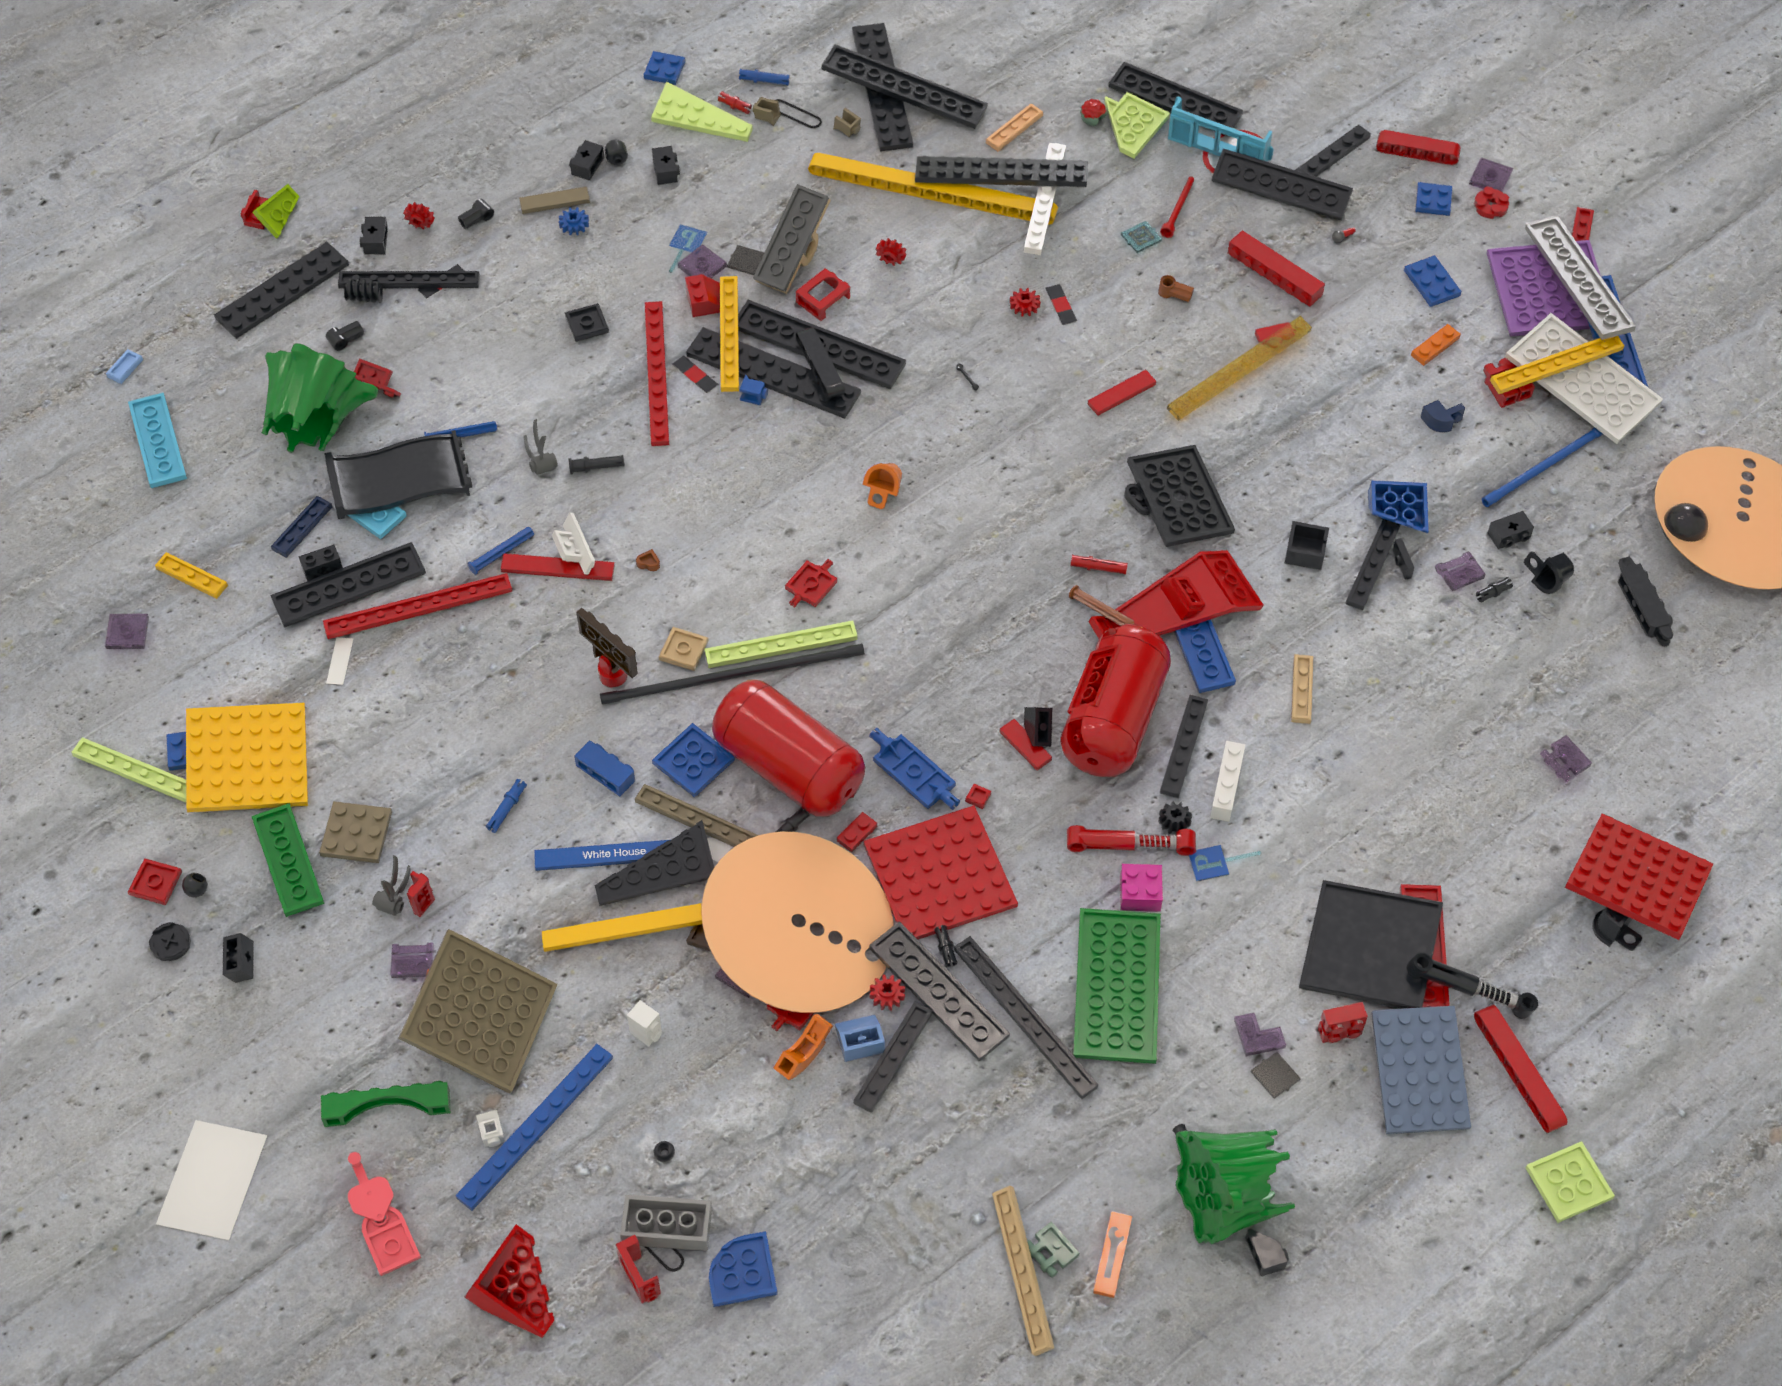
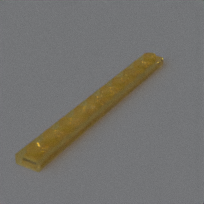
(1238, 368)

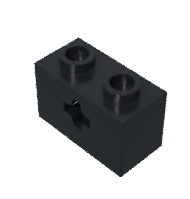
(586, 160)
(664, 165)
(374, 235)
(1510, 530)
(320, 562)
(238, 957)

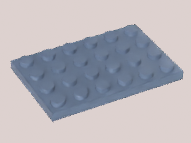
(1420, 1070)

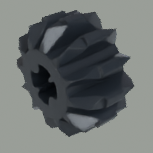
(1175, 817)

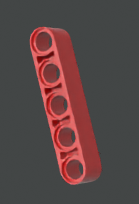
(1418, 147)

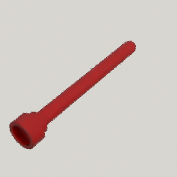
(1168, 228)

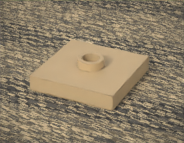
(683, 648)

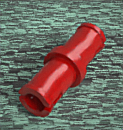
(734, 102)

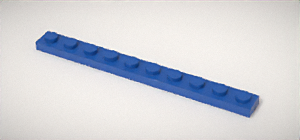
(534, 1127)

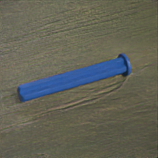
(469, 430)
(499, 550)

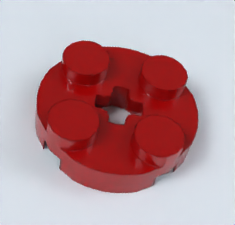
(1500, 201)

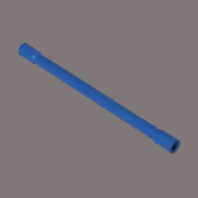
(1497, 494)

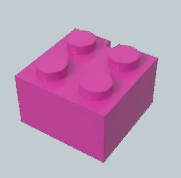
(1141, 887)

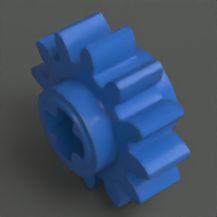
(573, 221)

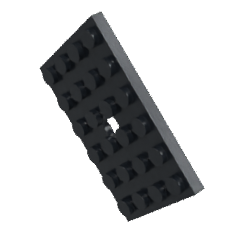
(1181, 471)

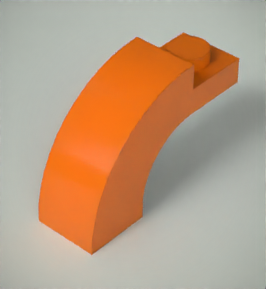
(805, 1050)

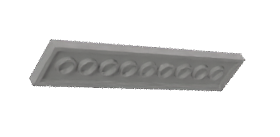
(1580, 277)

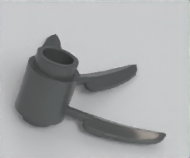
(543, 462)
(388, 900)

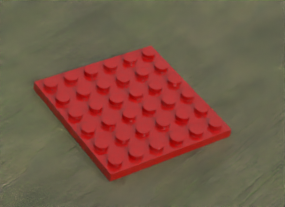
(940, 873)
(1639, 876)

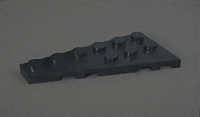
(668, 866)

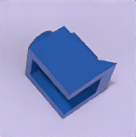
(753, 391)

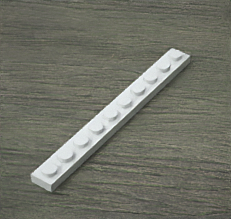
(1042, 207)

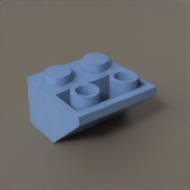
(860, 1038)

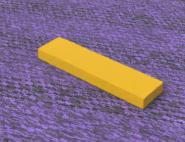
(191, 575)

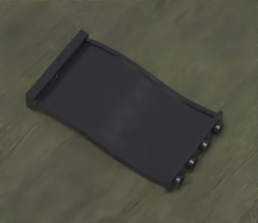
(397, 474)

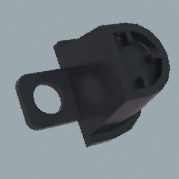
(1551, 573)
(1612, 927)

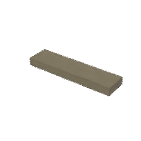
(554, 200)

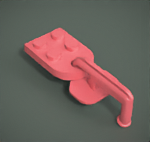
(389, 1237)

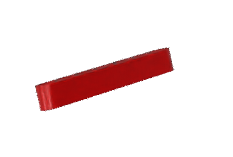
(1520, 1068)

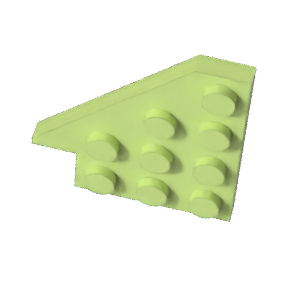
(1134, 122)

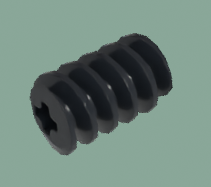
(363, 291)

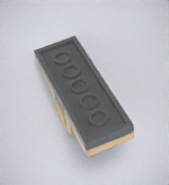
(793, 239)

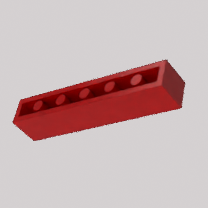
(1276, 268)

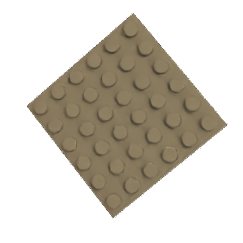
(478, 1011)

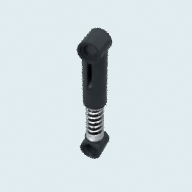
(1470, 984)

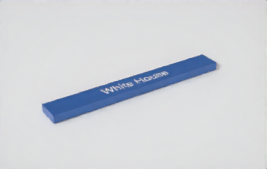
(592, 855)

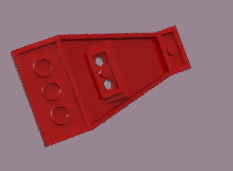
(1190, 594)

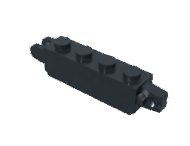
(1645, 601)

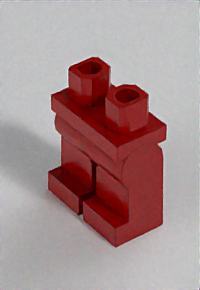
(1513, 395)

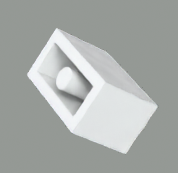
(644, 1023)

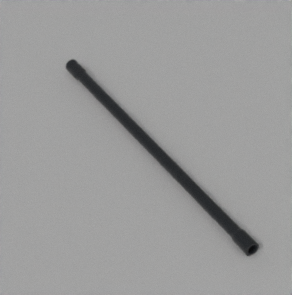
(615, 696)

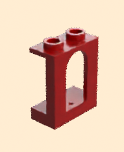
(816, 307)
(628, 1252)

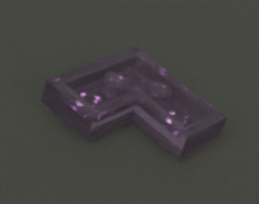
(1257, 1041)

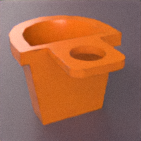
(883, 480)

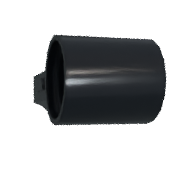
(480, 211)
(340, 337)

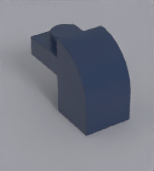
(1439, 418)

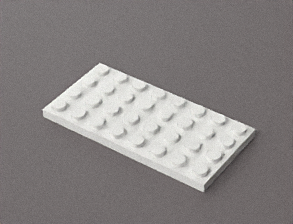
(1595, 390)

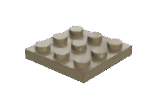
(355, 832)

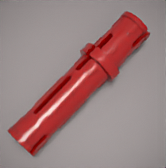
(1098, 564)

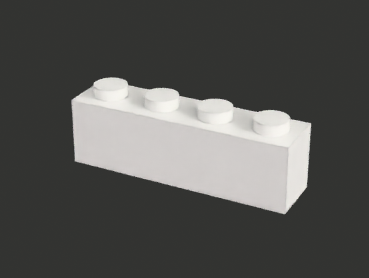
(1227, 781)

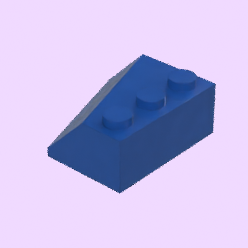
(1400, 503)

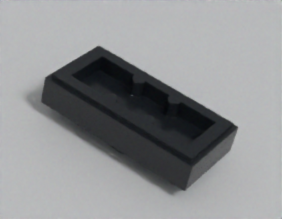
(1403, 559)

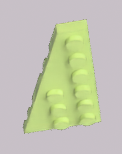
(689, 112)

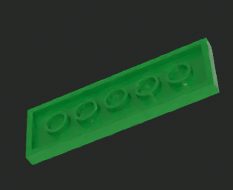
(287, 860)

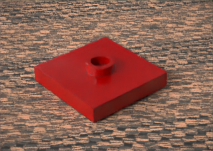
(155, 881)

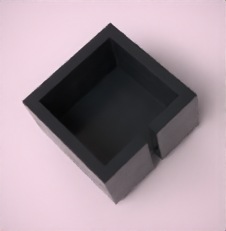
(1306, 545)

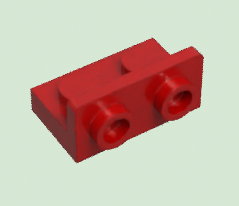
(247, 215)
(420, 893)

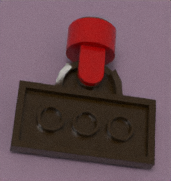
(615, 657)

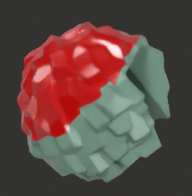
(1092, 110)

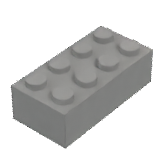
(667, 1222)

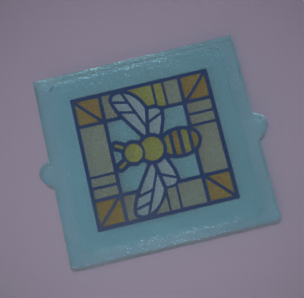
(1141, 236)

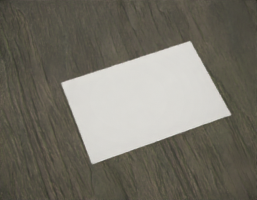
(211, 1180)

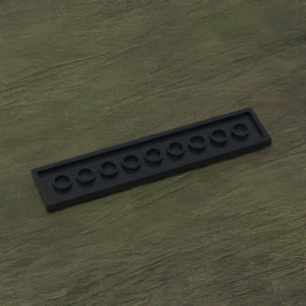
(904, 86)
(886, 112)
(1001, 171)
(844, 352)
(775, 372)

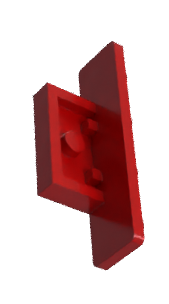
(375, 375)

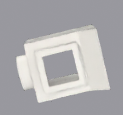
(494, 1137)

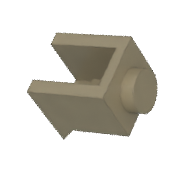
(767, 110)
(848, 124)

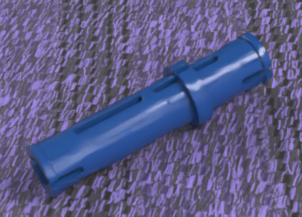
(756, 76)
(509, 800)

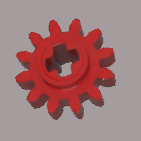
(418, 215)
(891, 251)
(1025, 302)
(887, 999)

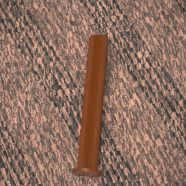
(1098, 606)

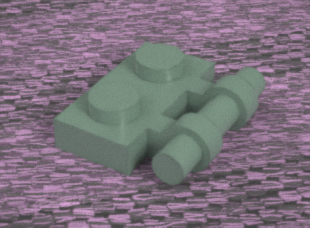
(1056, 1245)

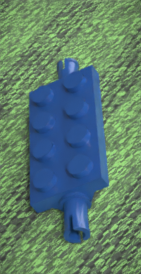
(914, 770)

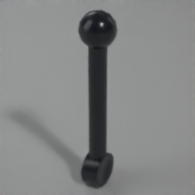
(959, 367)

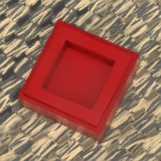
(978, 796)

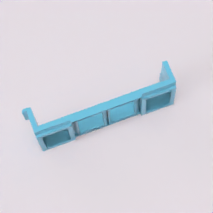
(1185, 129)

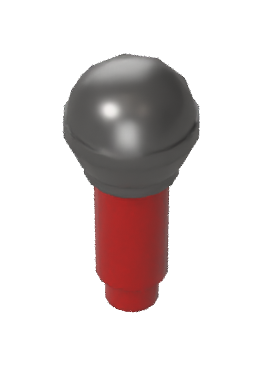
(1338, 236)

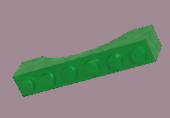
(341, 1108)

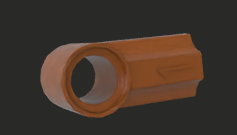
(1170, 288)

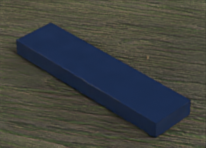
(301, 526)

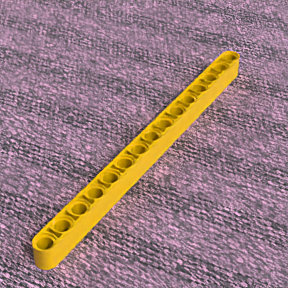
(904, 183)

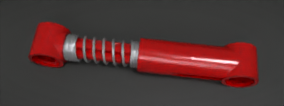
(1081, 839)

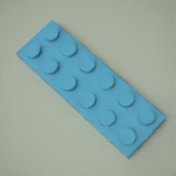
(157, 440)

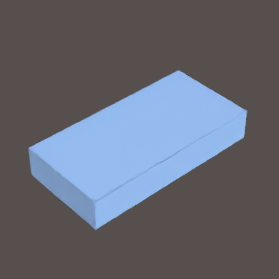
(124, 366)

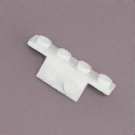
(573, 545)

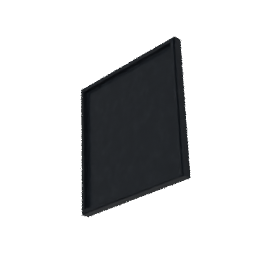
(1365, 942)

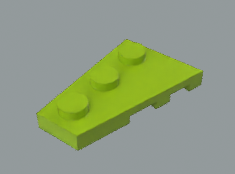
(276, 210)

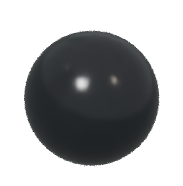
(1686, 522)

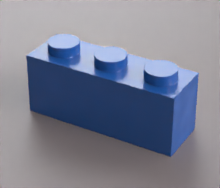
(605, 767)

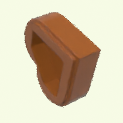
(648, 560)

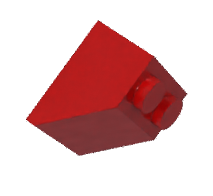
(703, 295)

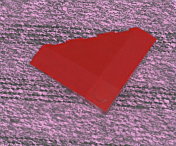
(512, 1285)

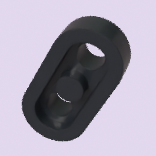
(1136, 501)

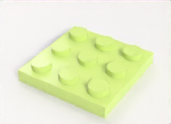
(1569, 1182)

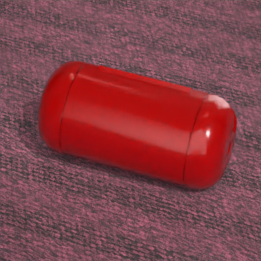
(1115, 700)
(788, 748)

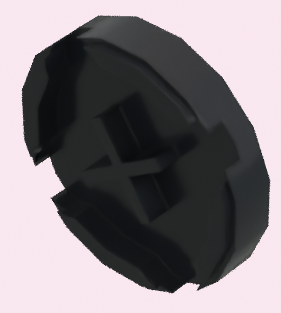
(170, 941)

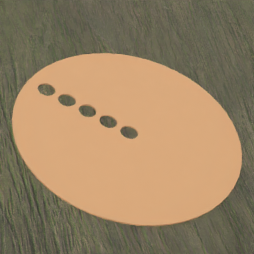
(1732, 549)
(751, 927)

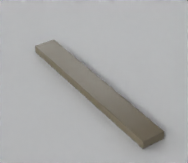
(690, 815)

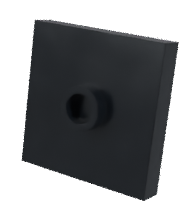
(586, 322)

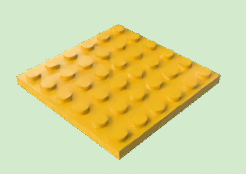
(246, 757)

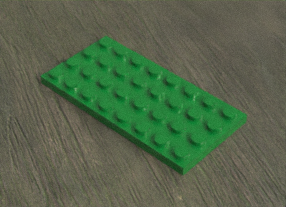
(1117, 986)

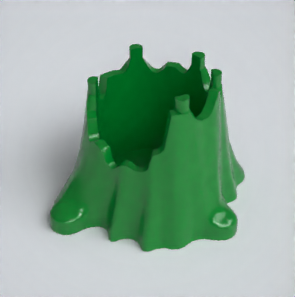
(310, 395)
(1226, 1181)

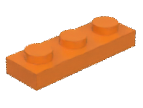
(1435, 344)

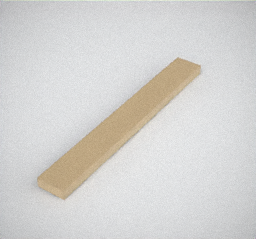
(1023, 1271)

